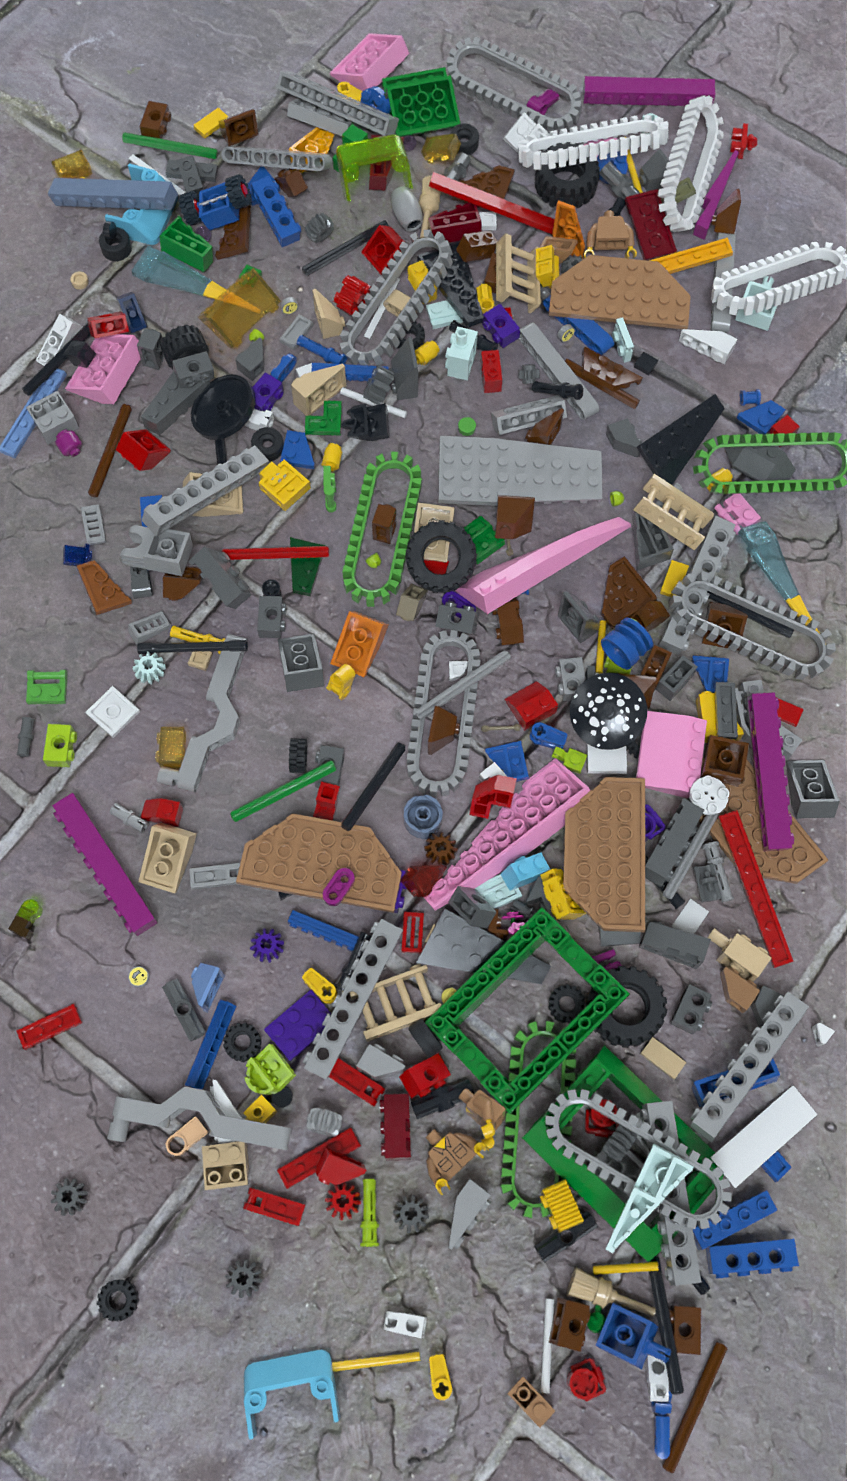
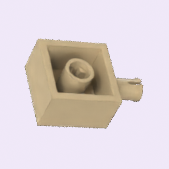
(740, 954)

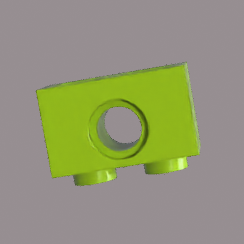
(56, 735)

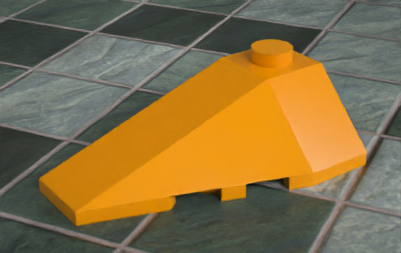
(315, 141)

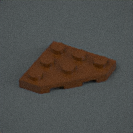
(493, 182)
(624, 593)

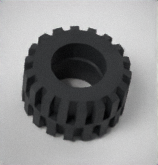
(182, 343)

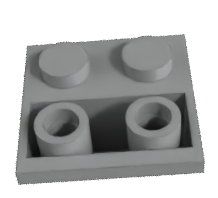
(52, 416)
(379, 1065)

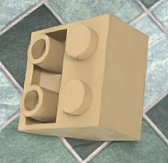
(225, 1165)

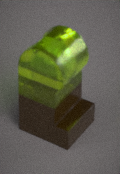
(25, 918)

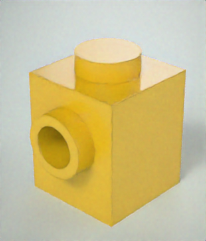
(260, 1111)

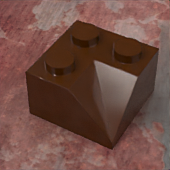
(725, 760)

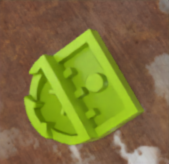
(268, 1072)

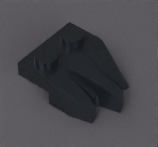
(367, 422)

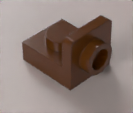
(496, 922)

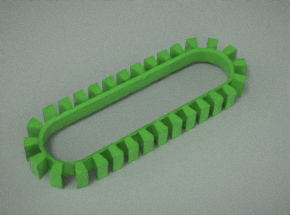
(776, 485)
(360, 523)
(509, 1118)

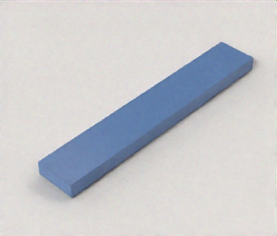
(24, 423)

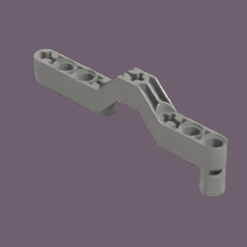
(225, 729)
(197, 1100)

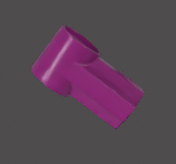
(543, 101)

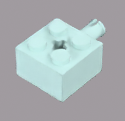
(761, 319)
(462, 353)

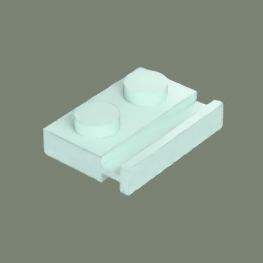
(442, 314)
(622, 338)
(497, 893)

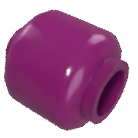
(68, 443)

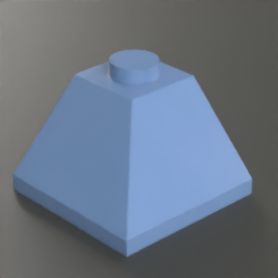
(206, 983)

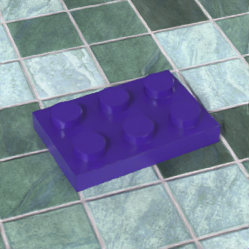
(298, 1025)

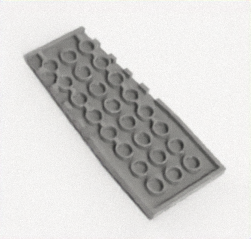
(482, 468)

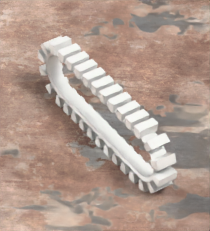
(529, 153)
(678, 158)
(777, 264)

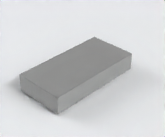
(299, 326)

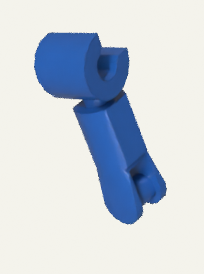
(662, 1427)

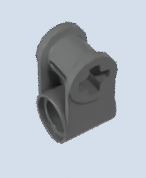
(140, 583)

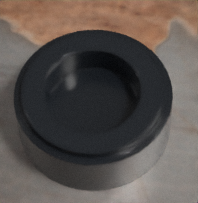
(109, 230)
(283, 1098)

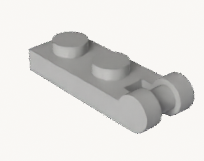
(213, 876)

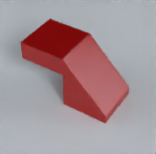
(326, 801)

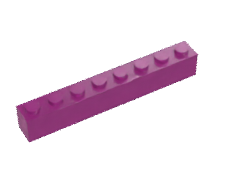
(645, 90)
(769, 772)
(104, 864)

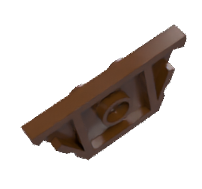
(606, 372)

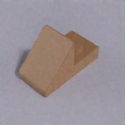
(562, 247)

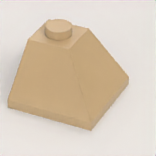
(328, 316)

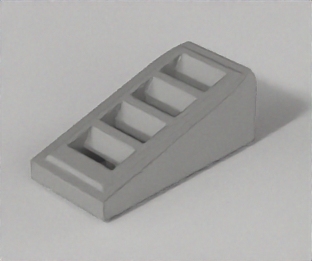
(92, 513)
(145, 622)

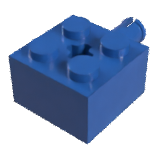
(641, 1337)

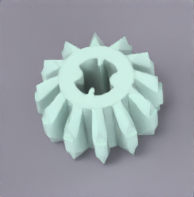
(145, 662)

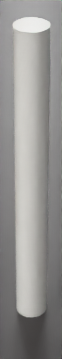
(359, 397)
(547, 1347)

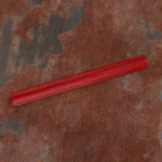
(279, 552)

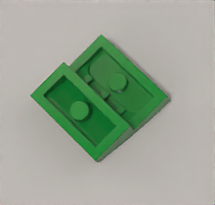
(484, 538)

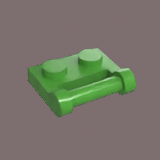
(329, 488)
(46, 692)

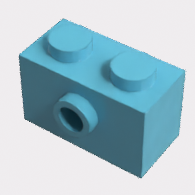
(524, 871)

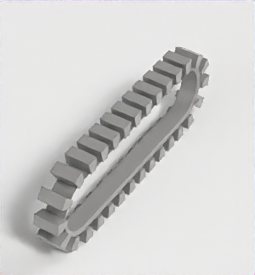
(384, 284)
(815, 669)

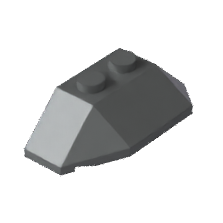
(761, 463)

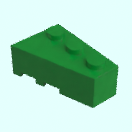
(186, 245)

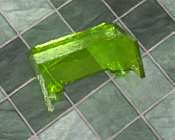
(371, 151)

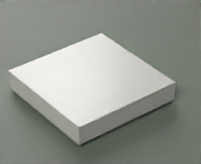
(112, 712)

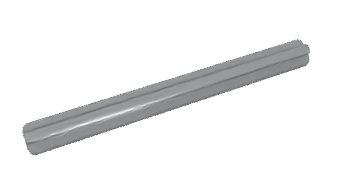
(463, 684)
(689, 856)

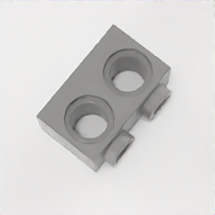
(569, 679)

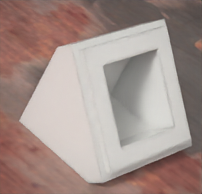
(821, 1034)

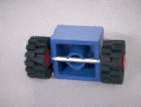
(217, 204)

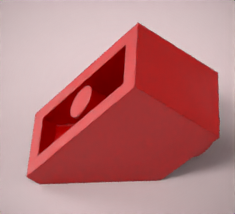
(162, 811)
(338, 1168)

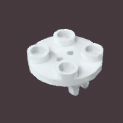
(713, 788)

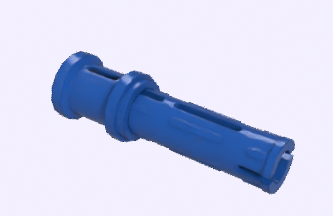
(328, 354)

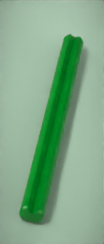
(170, 145)
(283, 791)

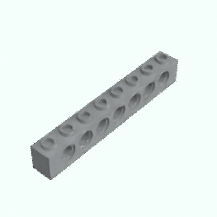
(337, 103)
(204, 490)
(718, 528)
(324, 1067)
(710, 1127)
(689, 1271)

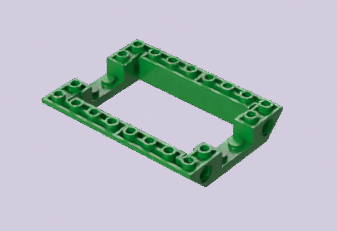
(491, 975)
(589, 1186)

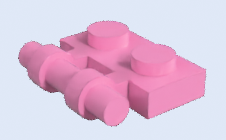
(740, 509)

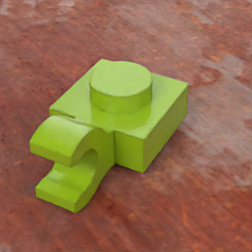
(572, 760)

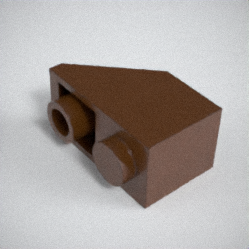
(291, 182)
(651, 615)

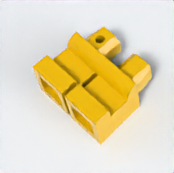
(546, 265)

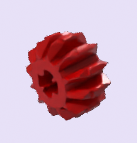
(347, 1207)

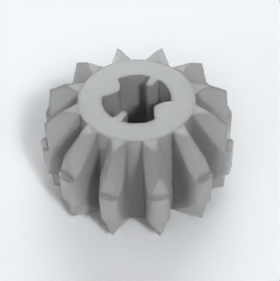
(324, 1122)

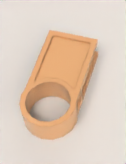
(190, 1133)

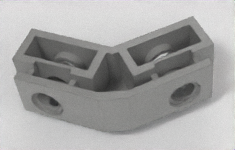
(790, 740)

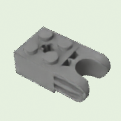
(159, 553)

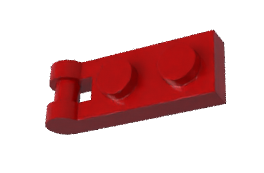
(355, 1082)
(275, 1207)

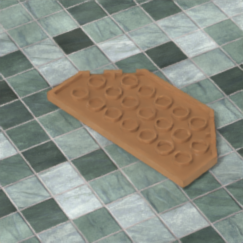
(620, 288)
(307, 852)
(608, 854)
(783, 865)

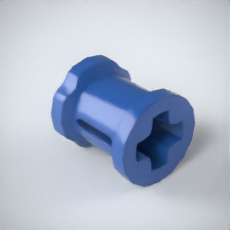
(750, 397)

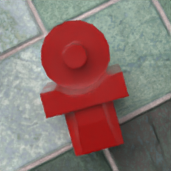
(744, 141)

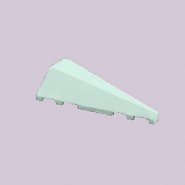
(656, 1180)

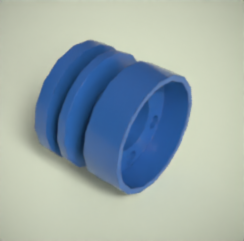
(627, 643)

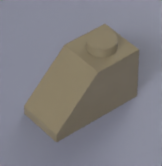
(411, 602)

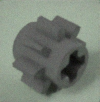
(528, 373)

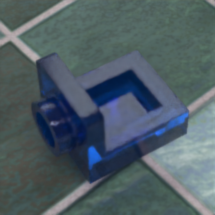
(76, 555)

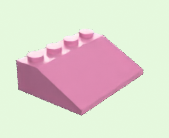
(371, 60)
(108, 371)
(671, 752)

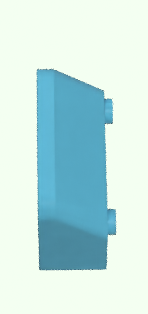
(146, 224)
(288, 1371)

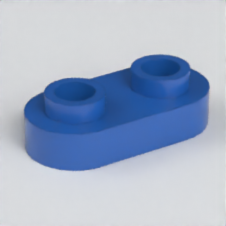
(284, 368)

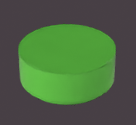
(467, 426)

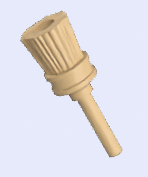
(429, 202)
(601, 1292)

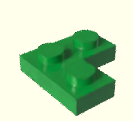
(328, 423)

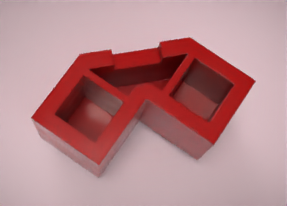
(494, 791)

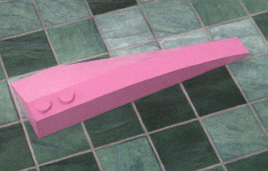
(509, 579)
(517, 830)

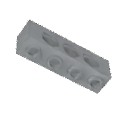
(526, 414)

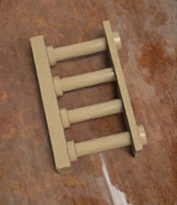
(505, 277)
(680, 503)
(411, 1016)

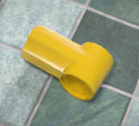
(484, 297)

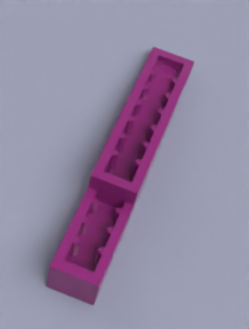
(713, 198)

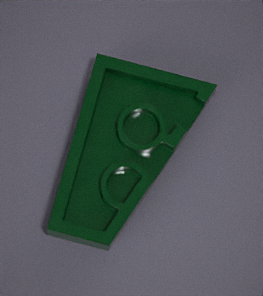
(304, 569)

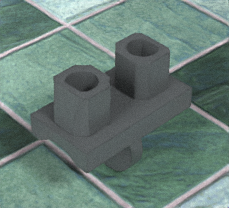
(707, 883)

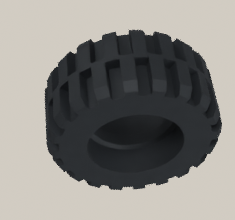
(571, 192)
(441, 531)
(654, 1009)

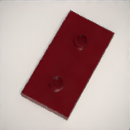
(650, 230)

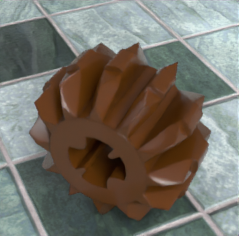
(443, 855)

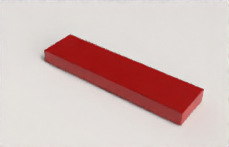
(306, 1164)

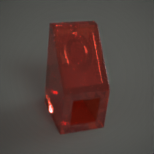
(421, 879)

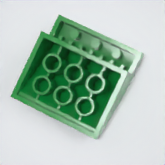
(422, 101)

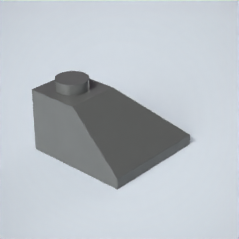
(653, 171)

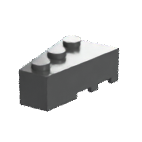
(675, 944)

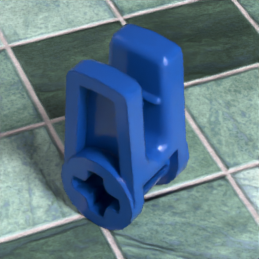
(549, 736)

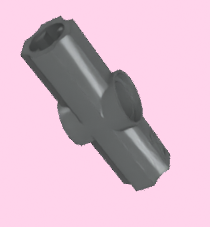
(458, 167)
(619, 182)
(190, 1020)

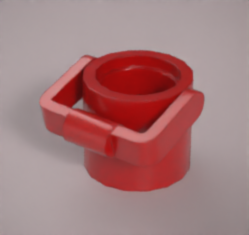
(599, 1121)
(584, 1382)

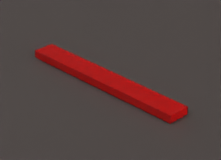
(492, 203)
(755, 889)

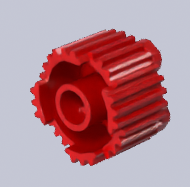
(351, 294)

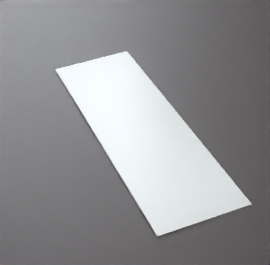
(763, 1136)

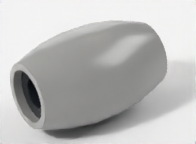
(406, 209)

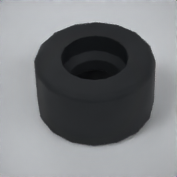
(117, 252)

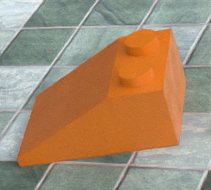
(359, 642)

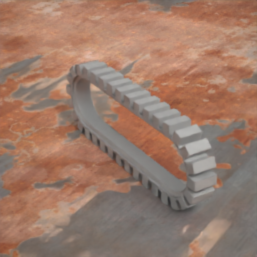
(519, 66)
(421, 698)
(655, 1138)

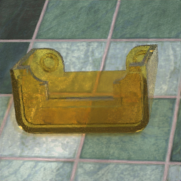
(240, 308)

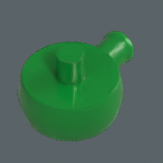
(596, 1320)

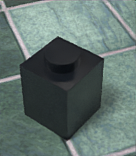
(79, 353)

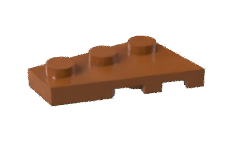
(101, 590)

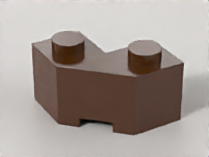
(509, 623)

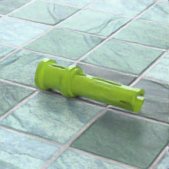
(369, 1224)

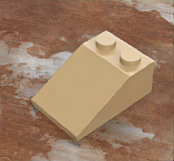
(316, 387)
(226, 505)
(427, 513)
(166, 856)

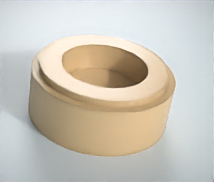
(79, 280)

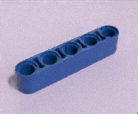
(586, 331)

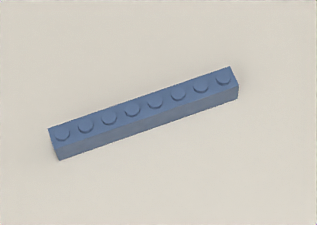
(113, 193)

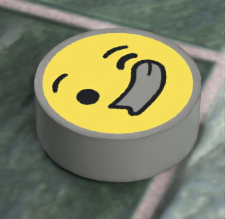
(289, 305)
(566, 333)
(138, 977)

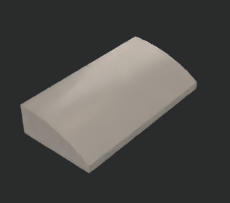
(318, 117)

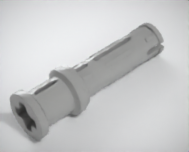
(710, 850)

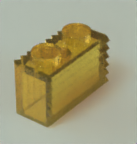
(440, 148)
(72, 166)
(171, 747)

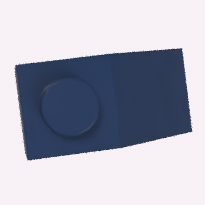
(130, 307)

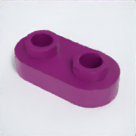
(337, 887)

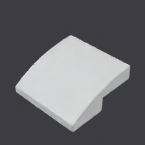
(521, 130)
(606, 760)

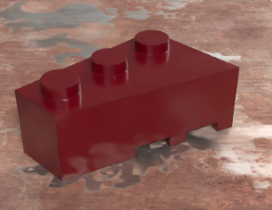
(457, 222)

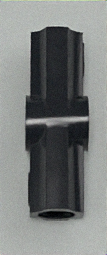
(440, 1099)
(554, 1245)

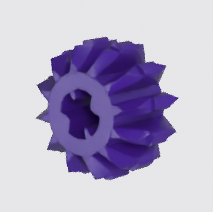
(270, 939)

